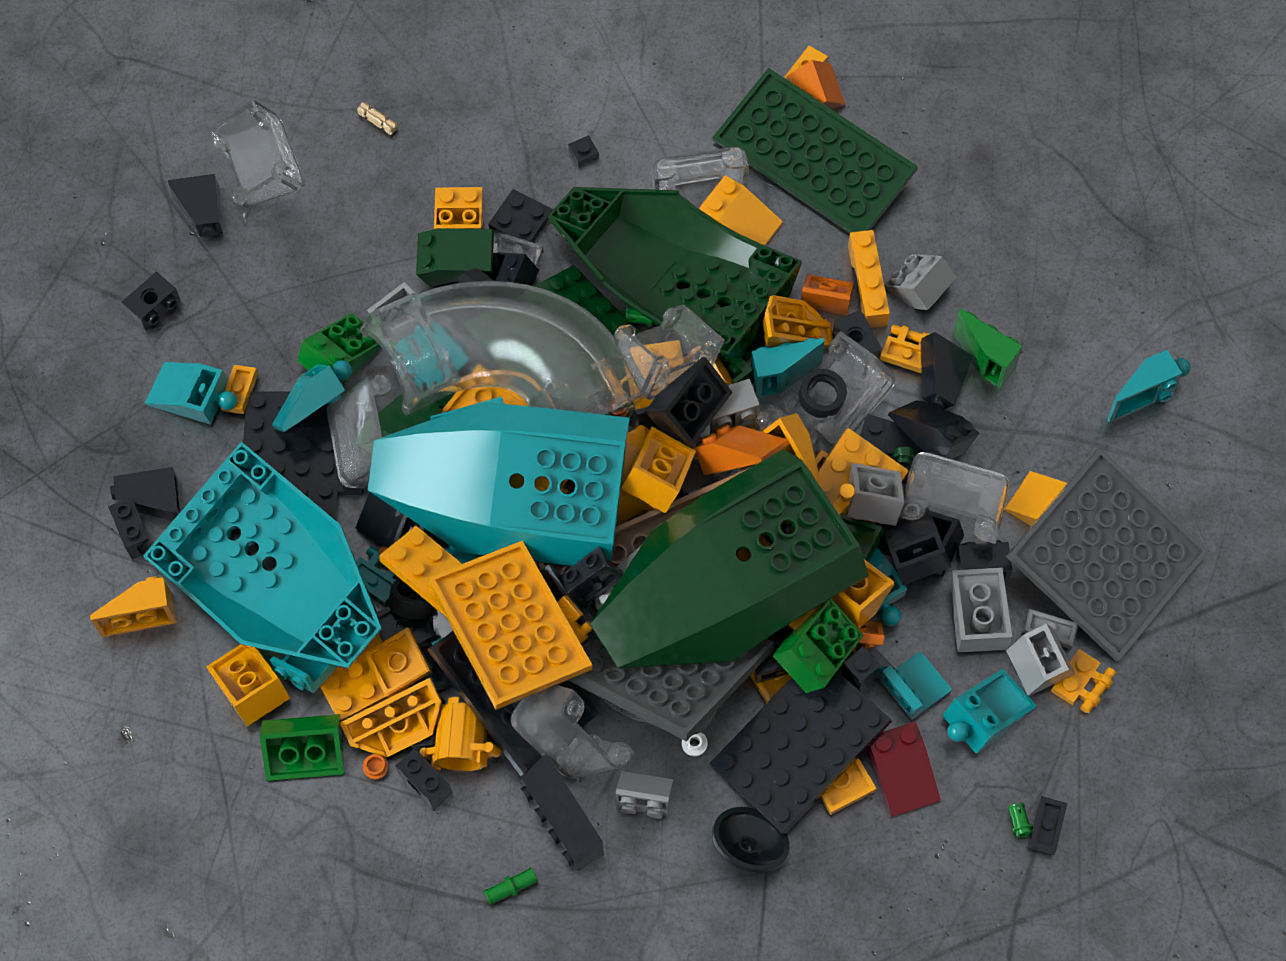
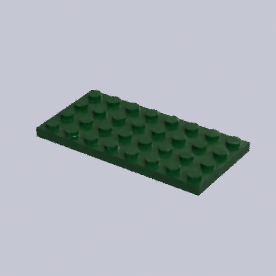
(815, 153)

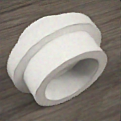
(695, 750)

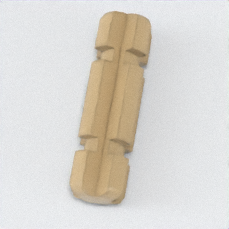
(377, 118)

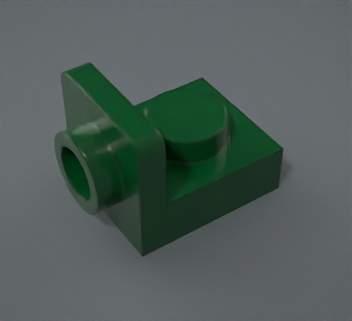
(739, 370)

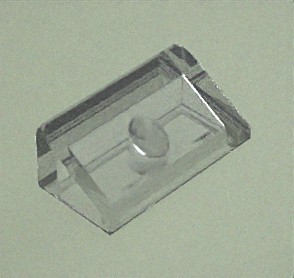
(509, 244)

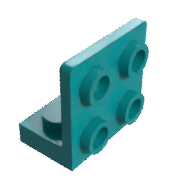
(915, 685)

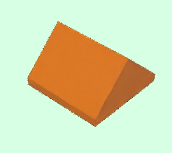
(820, 82)
(827, 294)

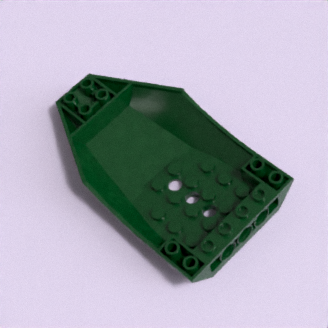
(655, 239)
(698, 602)

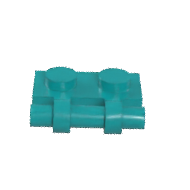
(375, 580)

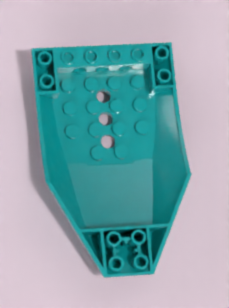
(458, 471)
(302, 611)

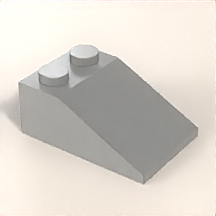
(980, 610)

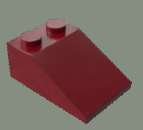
(903, 769)

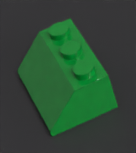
(302, 747)

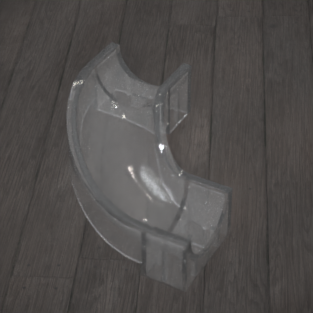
(503, 339)

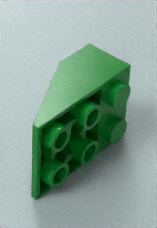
(338, 342)
(992, 352)
(818, 647)

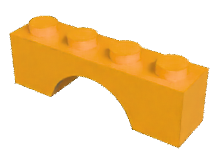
(869, 276)

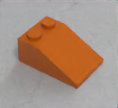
(736, 448)

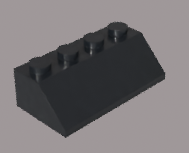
(562, 814)

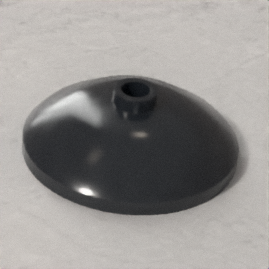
(749, 840)

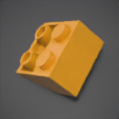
(459, 208)

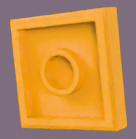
(398, 662)

